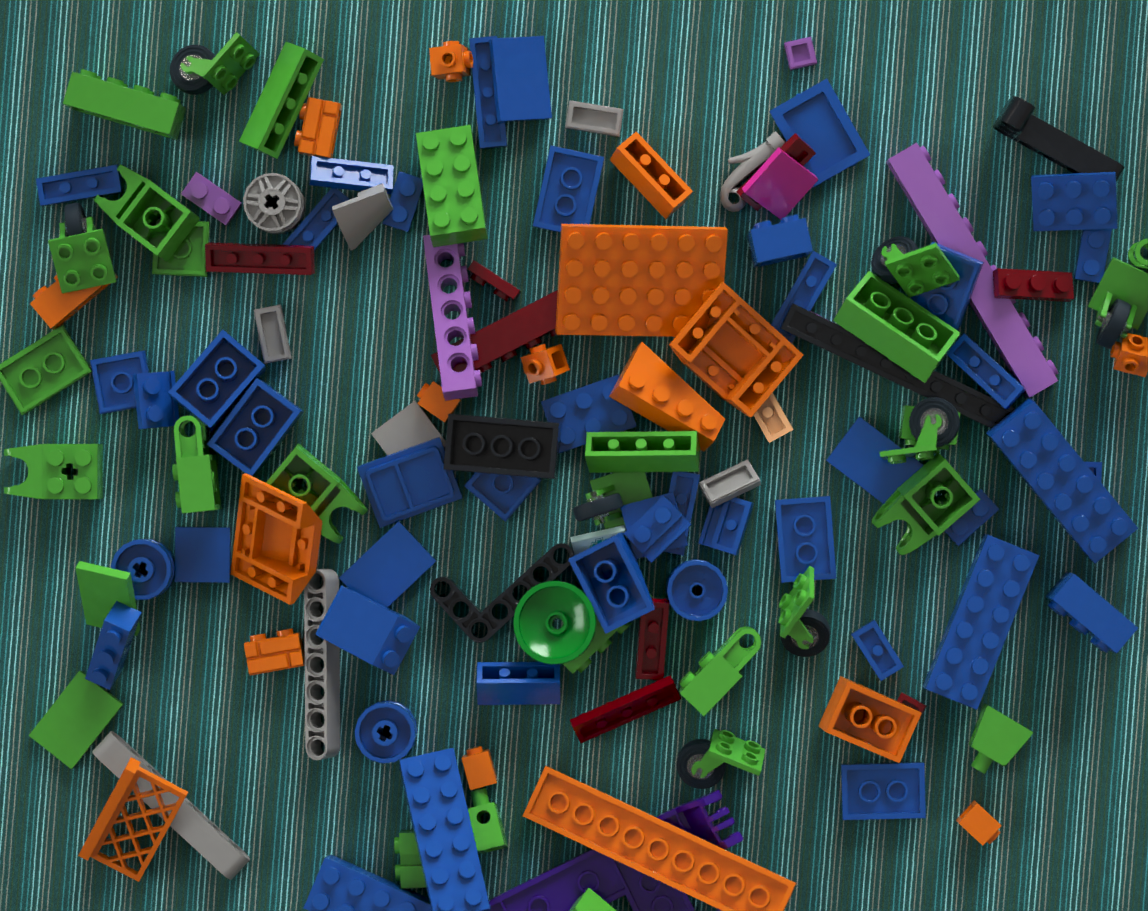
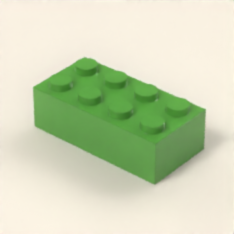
(123, 105)
(451, 186)
(896, 326)

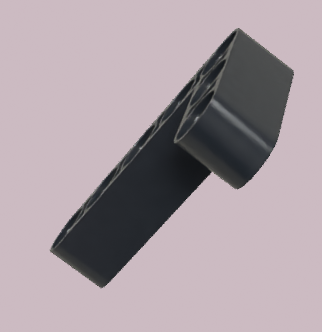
(1053, 144)
(506, 597)

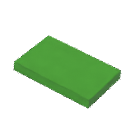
(43, 370)
(101, 589)
(76, 720)

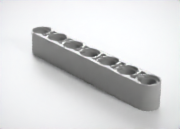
(316, 676)
(189, 820)

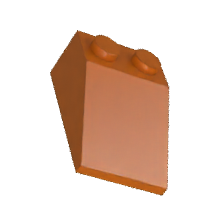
(869, 719)

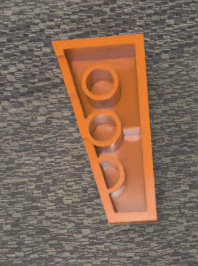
(664, 397)

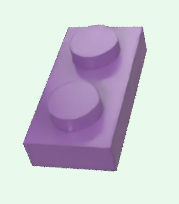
(211, 198)

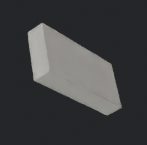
(594, 118)
(272, 334)
(729, 483)

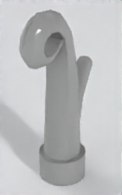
(749, 163)

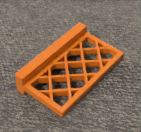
(116, 804)

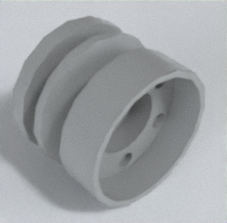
(290, 203)

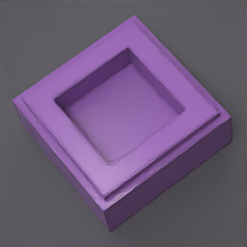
(800, 53)

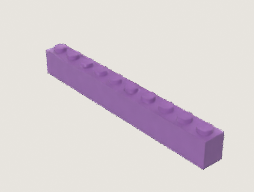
(947, 228)

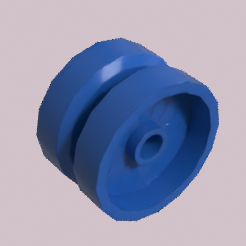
(159, 567)
(691, 605)
(372, 740)

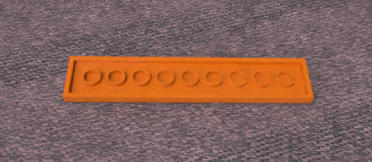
(654, 846)

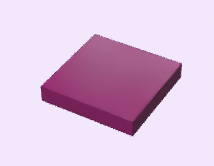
(780, 183)

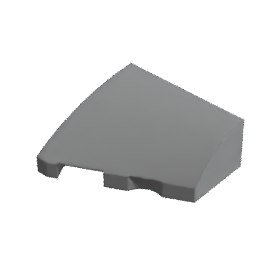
(362, 214)

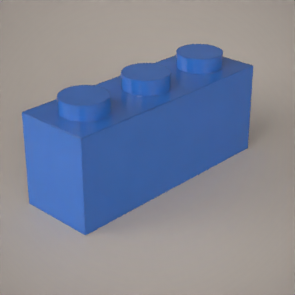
(113, 645)
(518, 683)

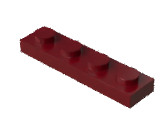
(259, 258)
(625, 709)

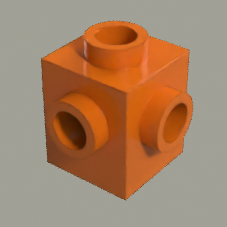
(451, 61)
(1131, 355)
(544, 363)

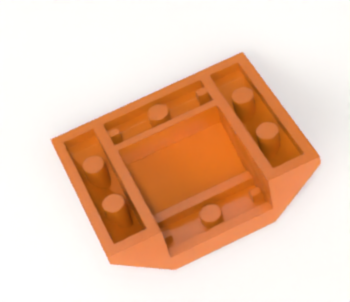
(735, 350)
(274, 540)

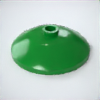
(536, 618)

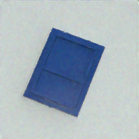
(825, 127)
(409, 482)

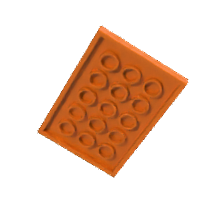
(636, 277)

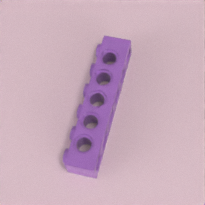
(454, 384)

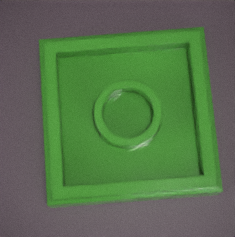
(189, 256)

